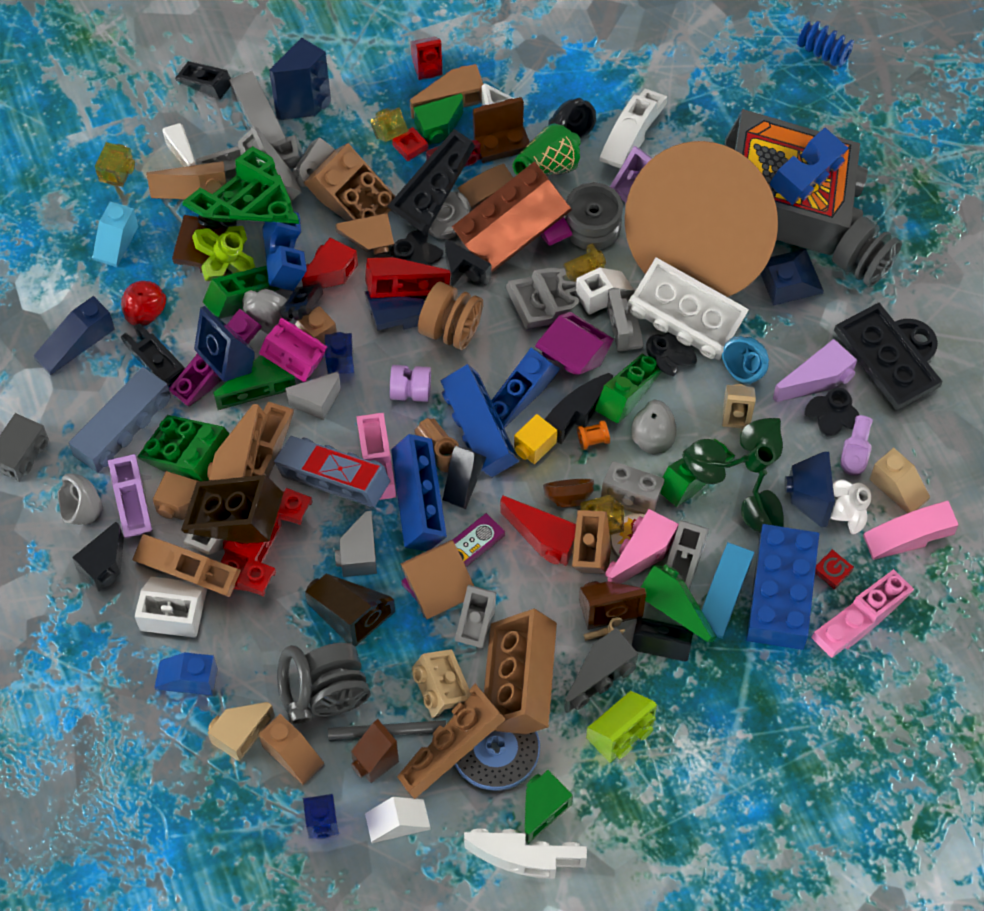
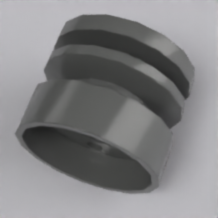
(871, 253)
(336, 679)

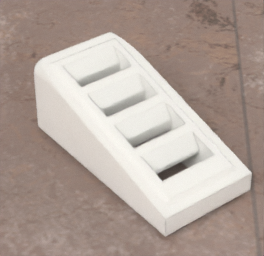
(178, 143)

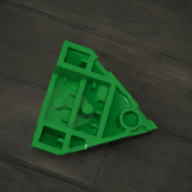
(251, 195)

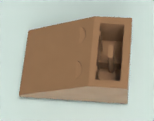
(349, 186)

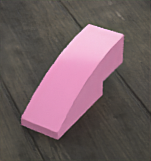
(376, 447)
(911, 530)

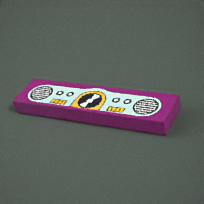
(473, 541)

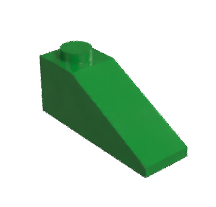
(226, 292)
(263, 381)
(675, 600)

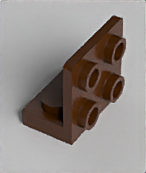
(500, 129)

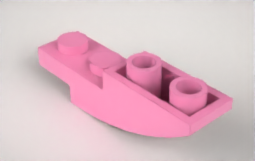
(863, 614)

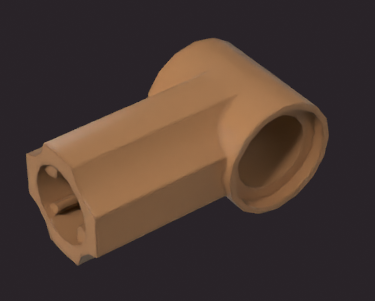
(441, 442)

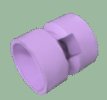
(410, 383)

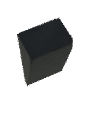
(205, 79)
(462, 476)

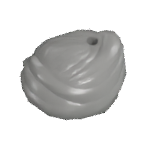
(264, 307)
(654, 434)
(78, 500)

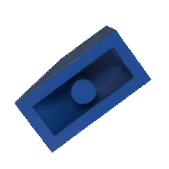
(187, 674)

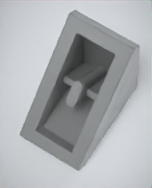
(315, 395)

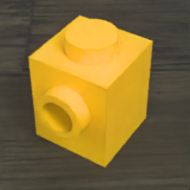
(535, 439)

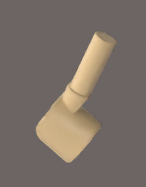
(604, 631)

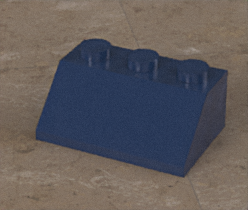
(300, 82)

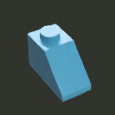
(114, 233)

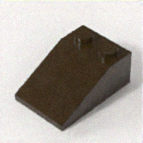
(234, 509)

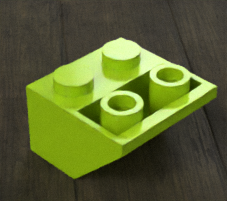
(622, 726)

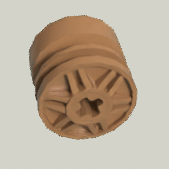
(450, 316)

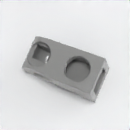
(313, 157)

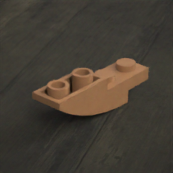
(186, 565)

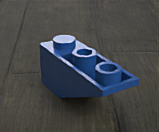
(524, 385)

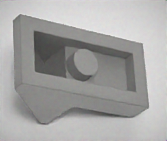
(476, 616)

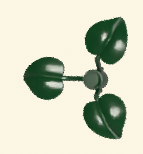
(764, 442)

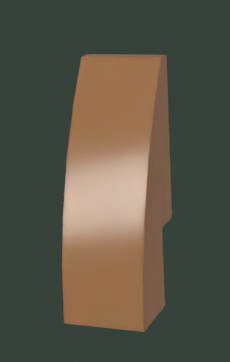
(272, 437)

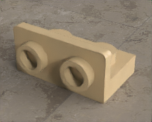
(440, 681)

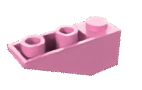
(647, 546)

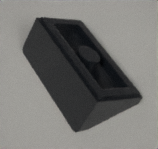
(662, 639)

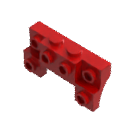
(249, 557)

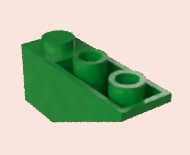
(627, 388)
(681, 484)

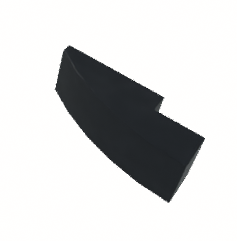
(577, 407)

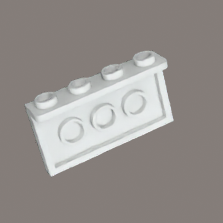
(686, 309)

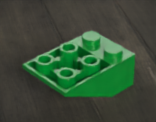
(183, 447)

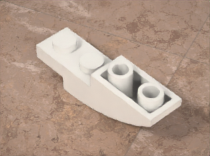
(631, 126)
(510, 853)

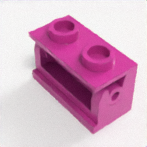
(293, 350)

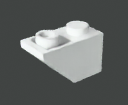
(594, 287)

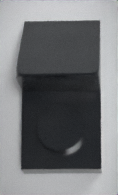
(462, 262)

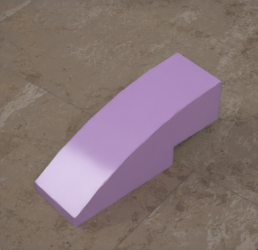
(130, 496)

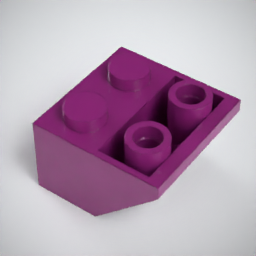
(574, 344)

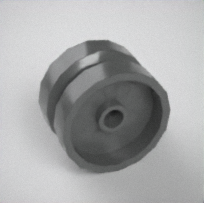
(594, 215)

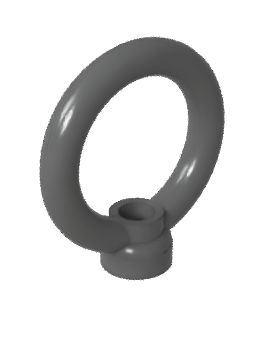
(297, 711)

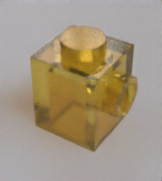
(114, 164)
(612, 507)

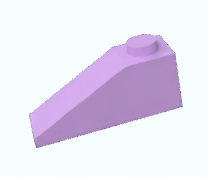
(818, 374)

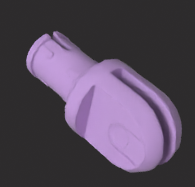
(857, 448)

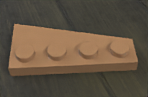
(450, 743)

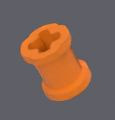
(593, 435)

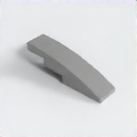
(257, 108)

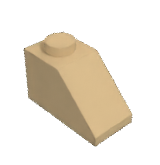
(738, 406)
(900, 481)
(239, 728)

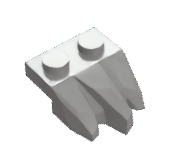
(542, 296)

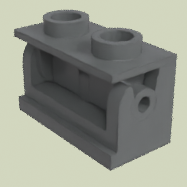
(20, 445)

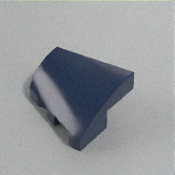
(395, 311)

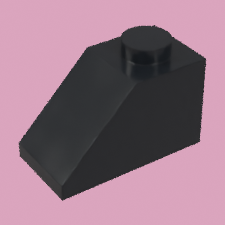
(102, 558)

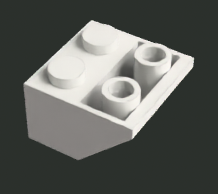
(170, 607)

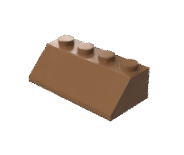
(521, 670)

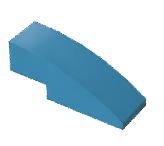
(726, 587)

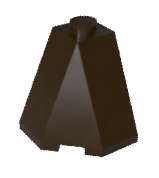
(349, 607)

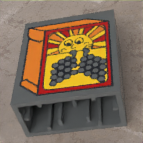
(829, 210)

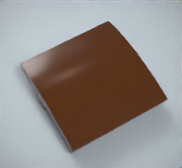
(185, 250)

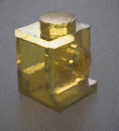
(388, 124)

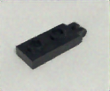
(301, 302)

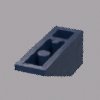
(75, 334)

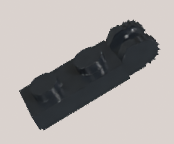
(154, 355)

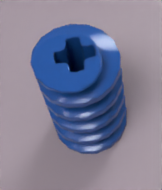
(825, 44)

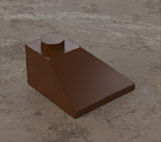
(609, 600)

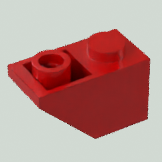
(427, 57)
(331, 265)

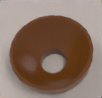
(569, 492)

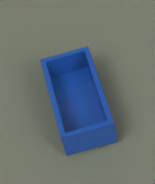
(783, 587)

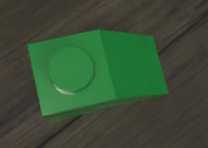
(438, 118)
(544, 803)

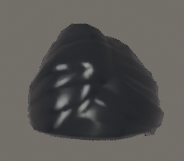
(576, 116)

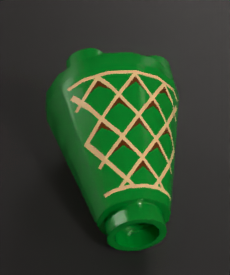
(553, 150)

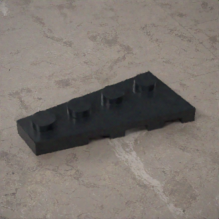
(430, 186)

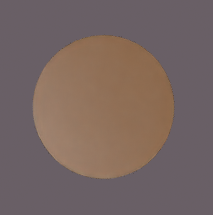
(703, 215)

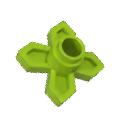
(223, 251)

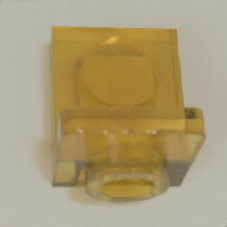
(584, 264)

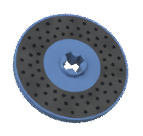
(503, 769)

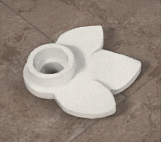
(849, 505)

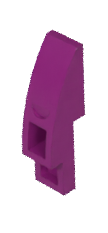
(198, 376)

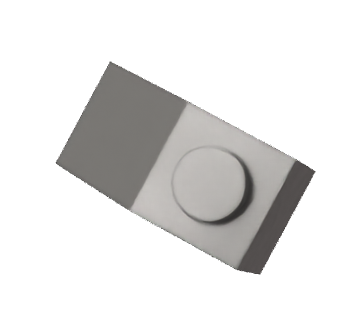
(358, 548)

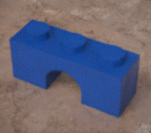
(797, 179)
(284, 263)

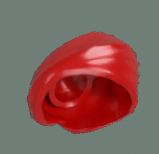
(142, 302)

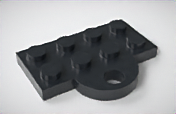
(892, 353)

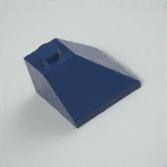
(791, 277)
(222, 347)
(812, 487)

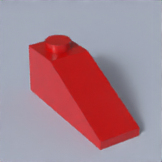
(402, 277)
(545, 532)

